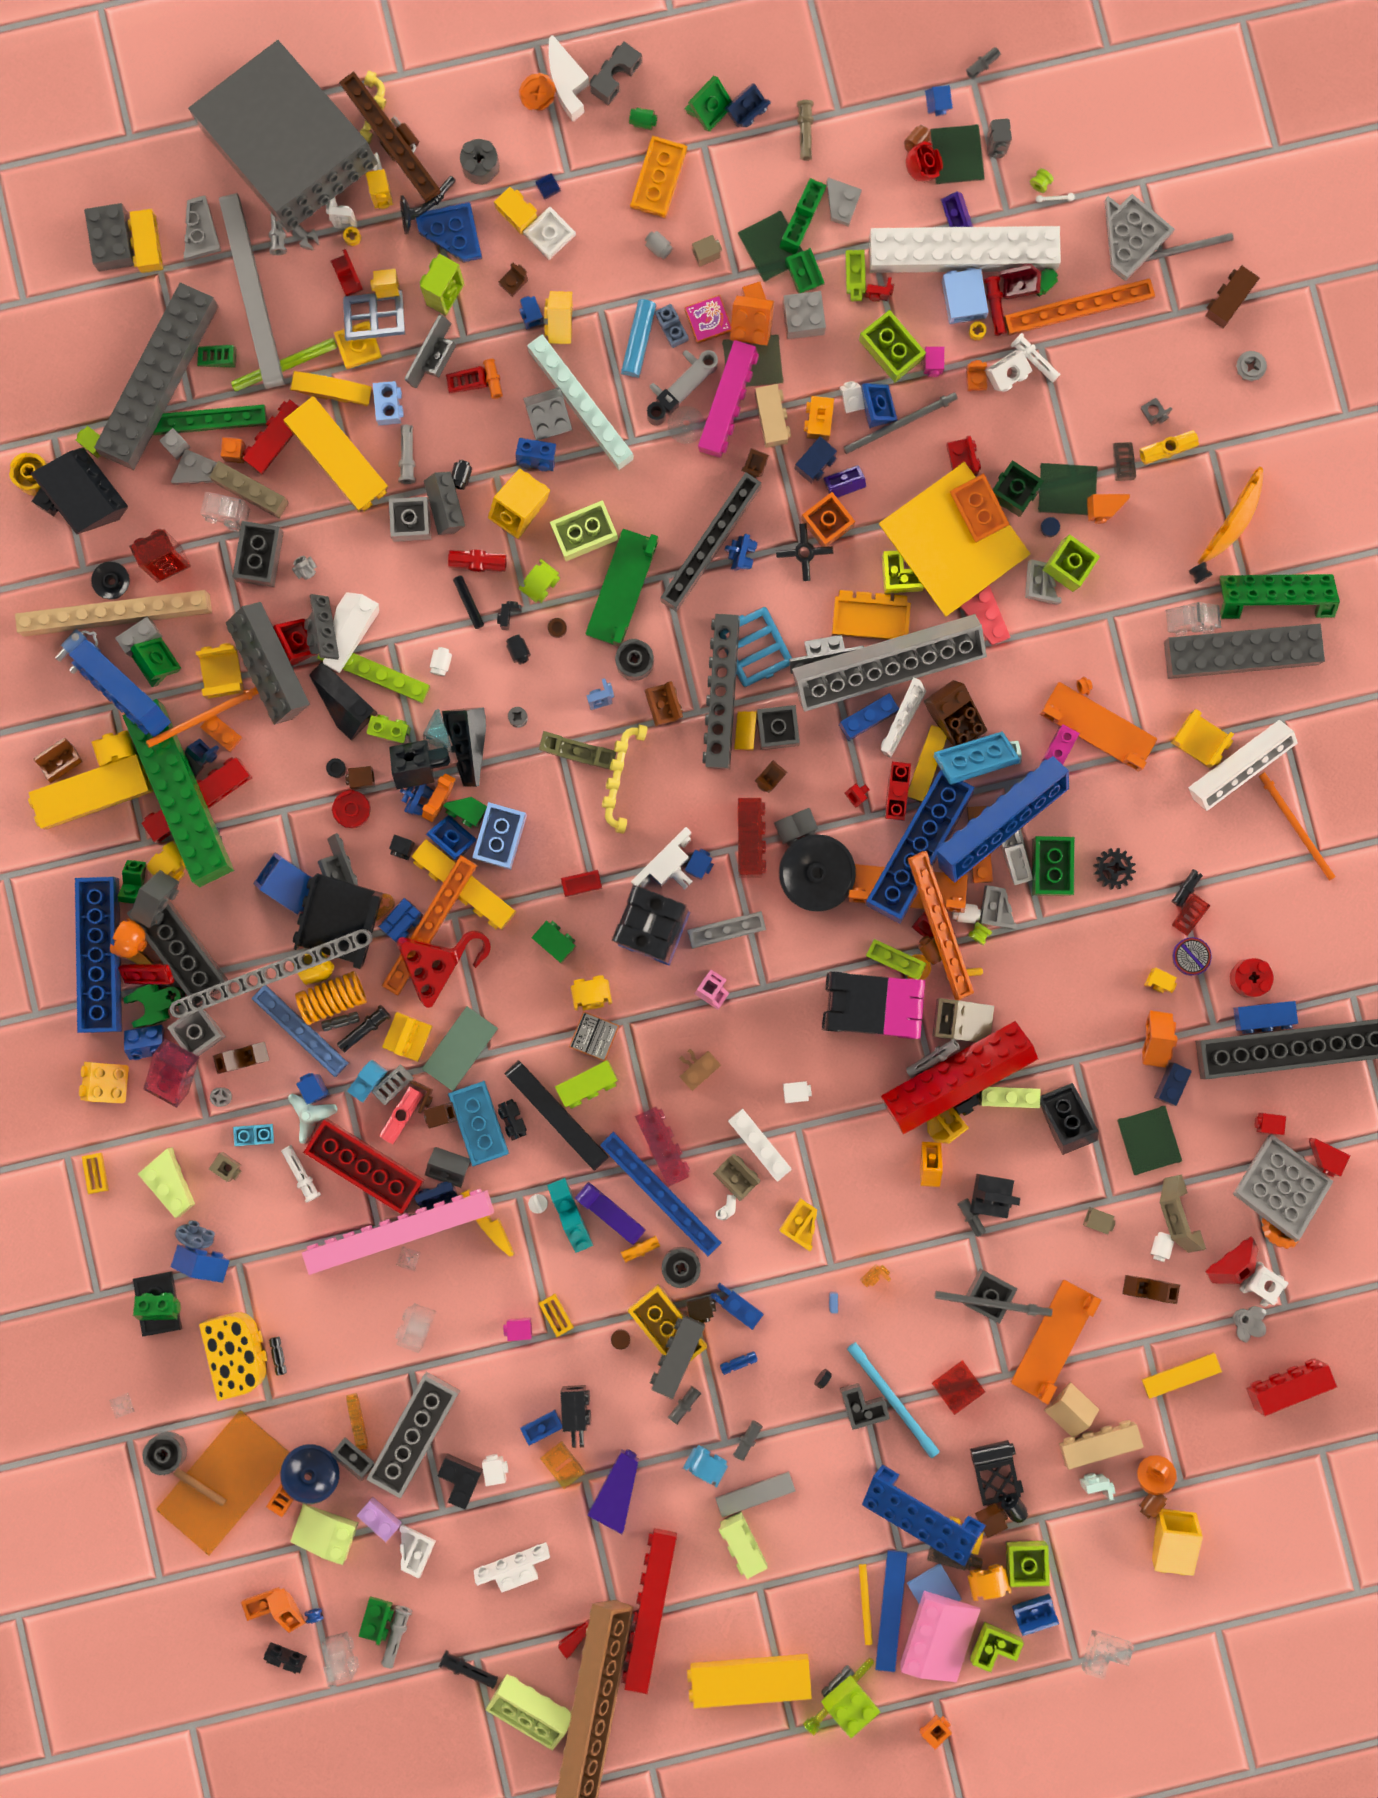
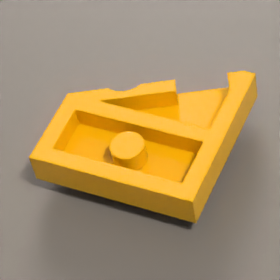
(800, 1224)

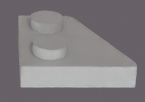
(842, 201)
(193, 469)

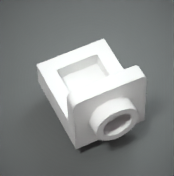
(852, 396)

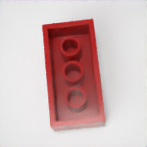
(1291, 1387)

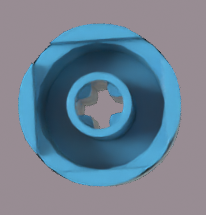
(706, 1466)

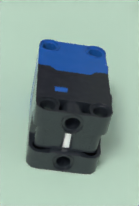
(651, 925)

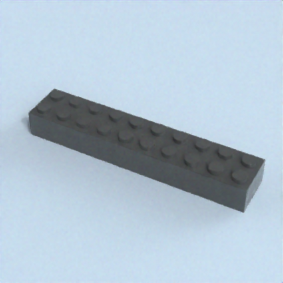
(156, 376)
(1287, 1049)

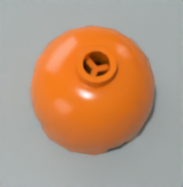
(129, 939)

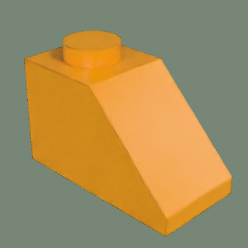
(931, 1164)

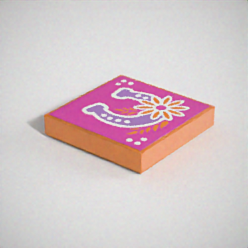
(708, 319)

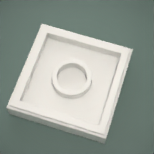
(549, 233)

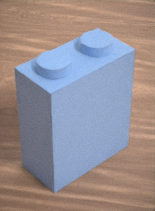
(964, 295)

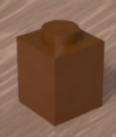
(360, 777)
(440, 1115)
(993, 1519)

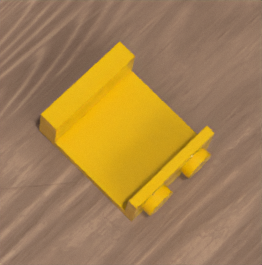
(220, 671)
(1202, 739)

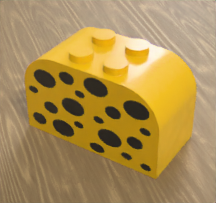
(234, 1354)

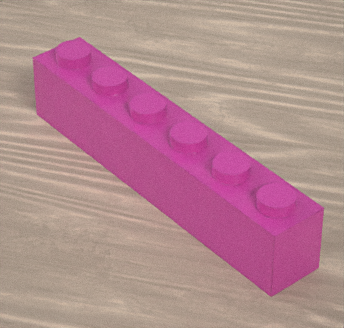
(727, 399)

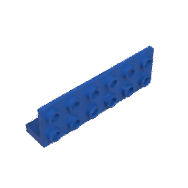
(919, 1519)

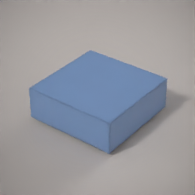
(833, 1302)

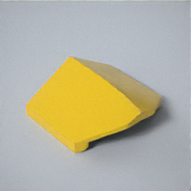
(946, 1126)

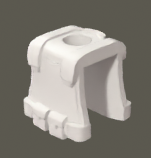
(1256, 1283)

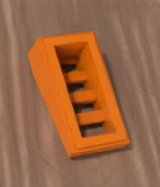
(274, 1507)

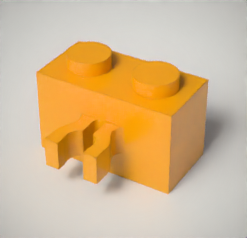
(820, 417)

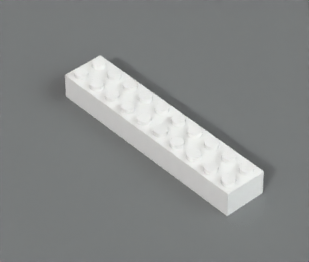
(962, 248)

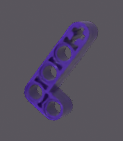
(610, 1213)

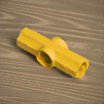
(1179, 443)

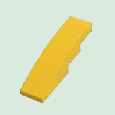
(331, 388)
(494, 1230)

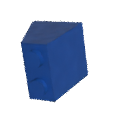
(284, 883)

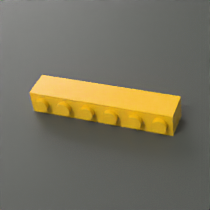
(474, 892)

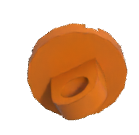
(537, 92)
(1156, 1475)

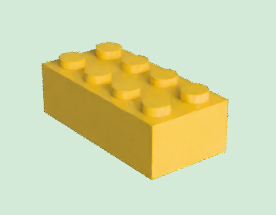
(657, 1318)

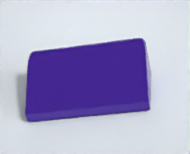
(956, 210)
(845, 481)

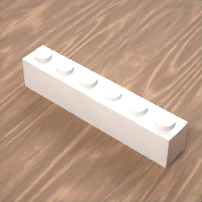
(1243, 765)

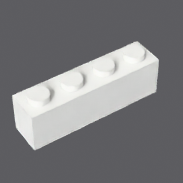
(759, 1145)

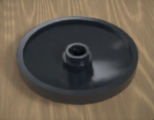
(817, 872)

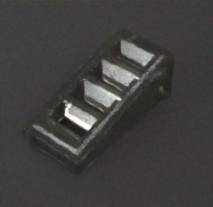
(1124, 476)

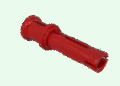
(994, 296)

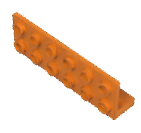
(1099, 726)
(952, 893)
(1054, 1341)

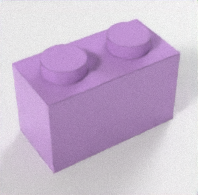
(379, 1519)

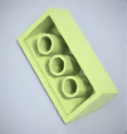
(530, 1712)

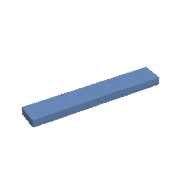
(300, 1031)

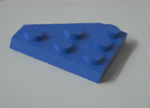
(452, 230)

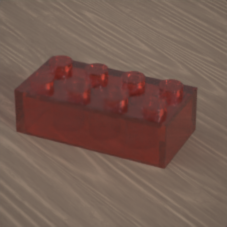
(159, 555)
(750, 837)

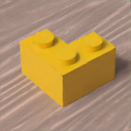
(559, 314)

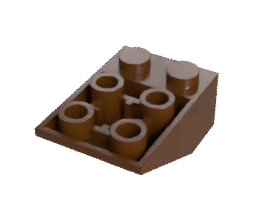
(956, 713)

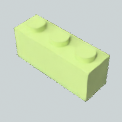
(1010, 1097)

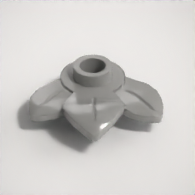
(1252, 1323)

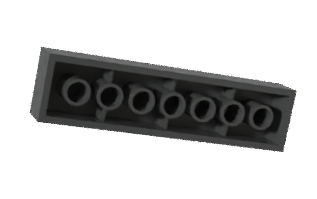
(1244, 651)

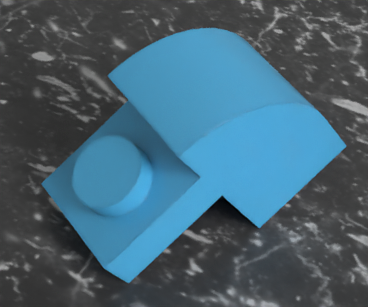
(367, 1080)

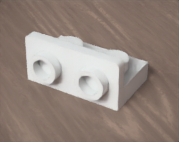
(340, 216)

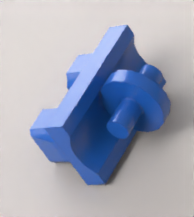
(738, 550)
(413, 806)

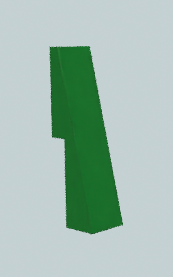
(802, 216)

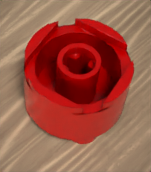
(1262, 975)

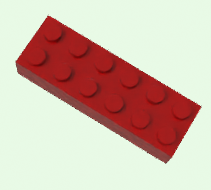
(364, 1166)

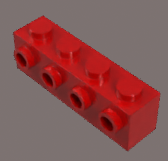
(271, 441)

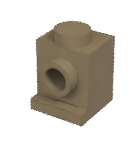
(219, 1164)

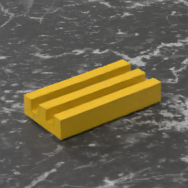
(95, 1173)
(549, 1319)

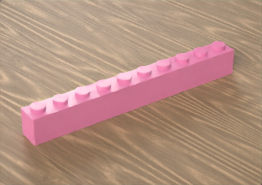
(398, 1232)

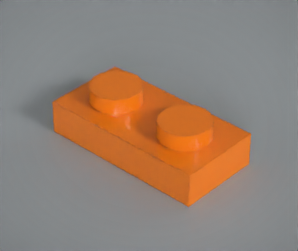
(221, 732)
(257, 1605)

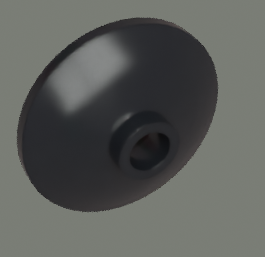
(102, 576)

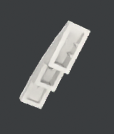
(1016, 859)

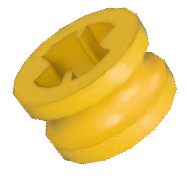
(355, 231)
(973, 326)

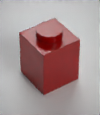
(1270, 1123)

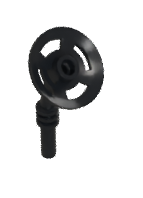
(410, 214)

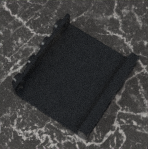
(336, 910)

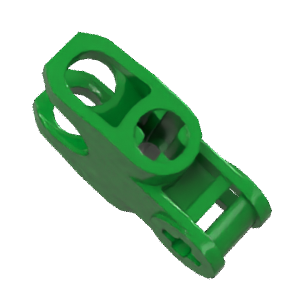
(155, 1003)

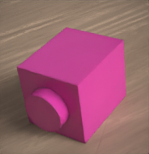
(933, 361)
(518, 1329)

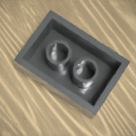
(109, 237)
(258, 554)

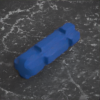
(738, 1363)

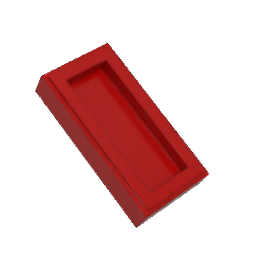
(581, 883)

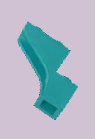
(569, 1215)

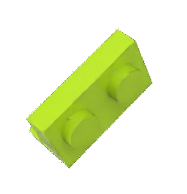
(388, 729)

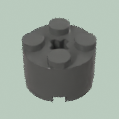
(482, 151)
(632, 670)
(685, 1277)
(156, 1460)

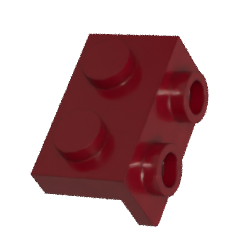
(1021, 281)

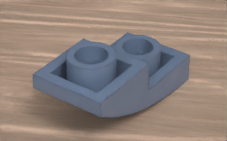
(671, 326)

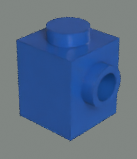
(939, 100)
(699, 864)

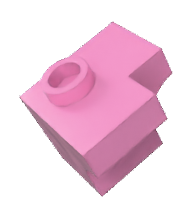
(712, 990)

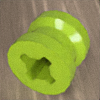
(1041, 180)
(979, 933)

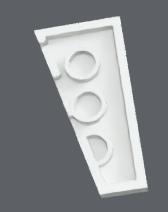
(904, 716)

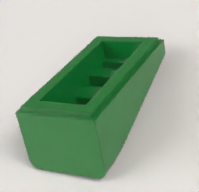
(230, 362)

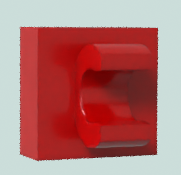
(857, 794)

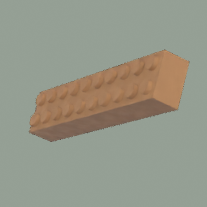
(595, 1700)

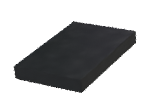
(156, 1285)

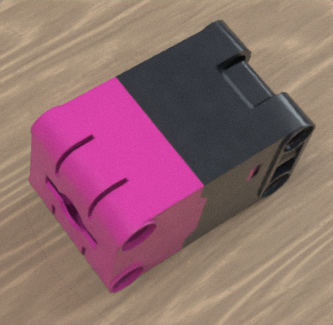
(874, 1005)

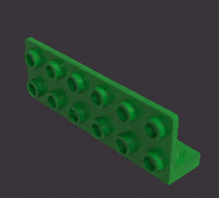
(622, 587)
(1279, 590)

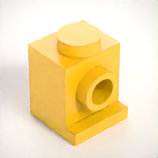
(1161, 981)

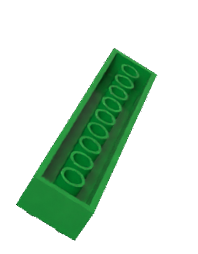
(182, 805)

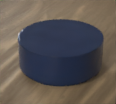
(1050, 527)

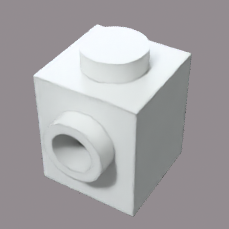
(494, 1470)

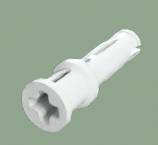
(1037, 360)
(304, 1182)

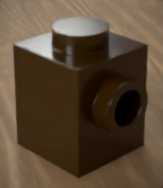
(701, 1309)

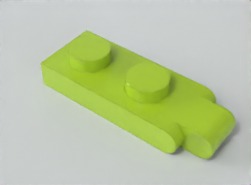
(855, 274)

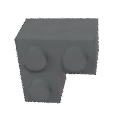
(154, 898)
(862, 1412)

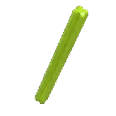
(287, 363)

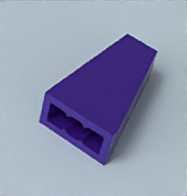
(615, 1494)

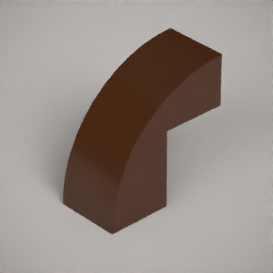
(241, 1058)
(1151, 1289)

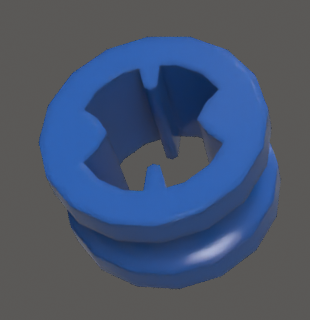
(313, 1615)

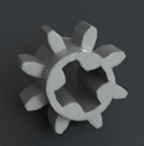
(304, 567)

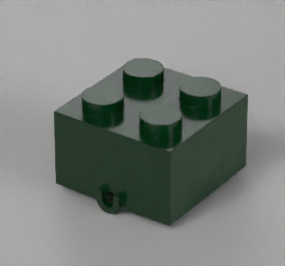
(1016, 488)

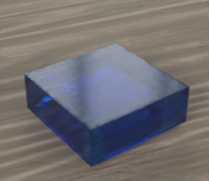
(548, 186)

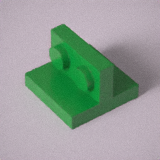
(709, 103)
(154, 660)

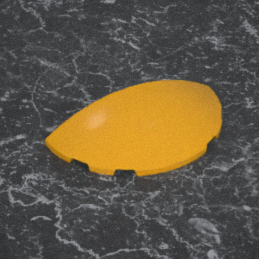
(1237, 519)

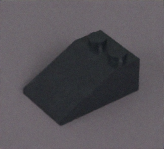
(1068, 1119)

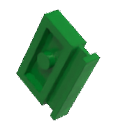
(804, 271)

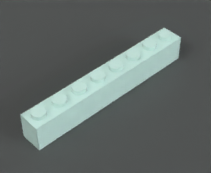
(580, 402)

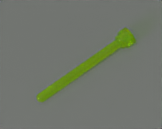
(813, 1723)

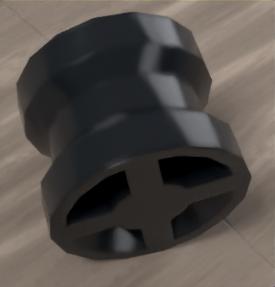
(1200, 573)

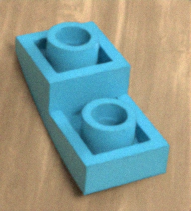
(253, 1135)

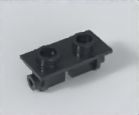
(508, 1113)
(292, 1660)

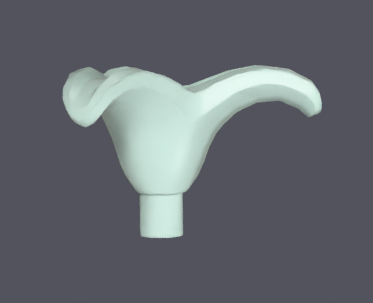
(310, 1115)

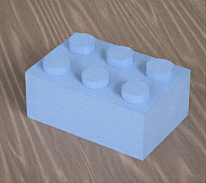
(499, 836)

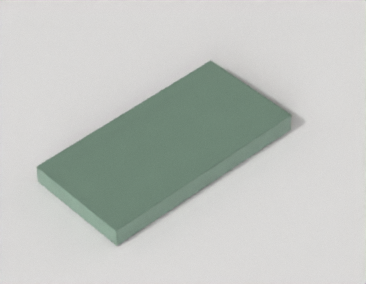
(460, 1048)

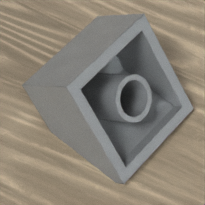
(196, 1032)

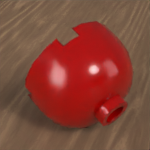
(923, 162)

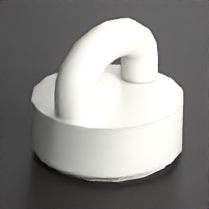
(538, 1203)

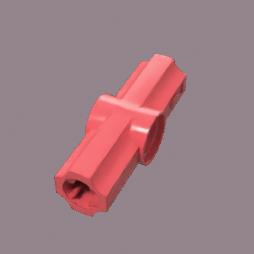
(394, 1125)

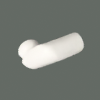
(727, 1210)

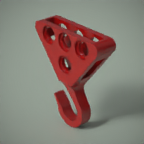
(428, 953)

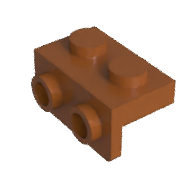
(664, 704)
(58, 759)

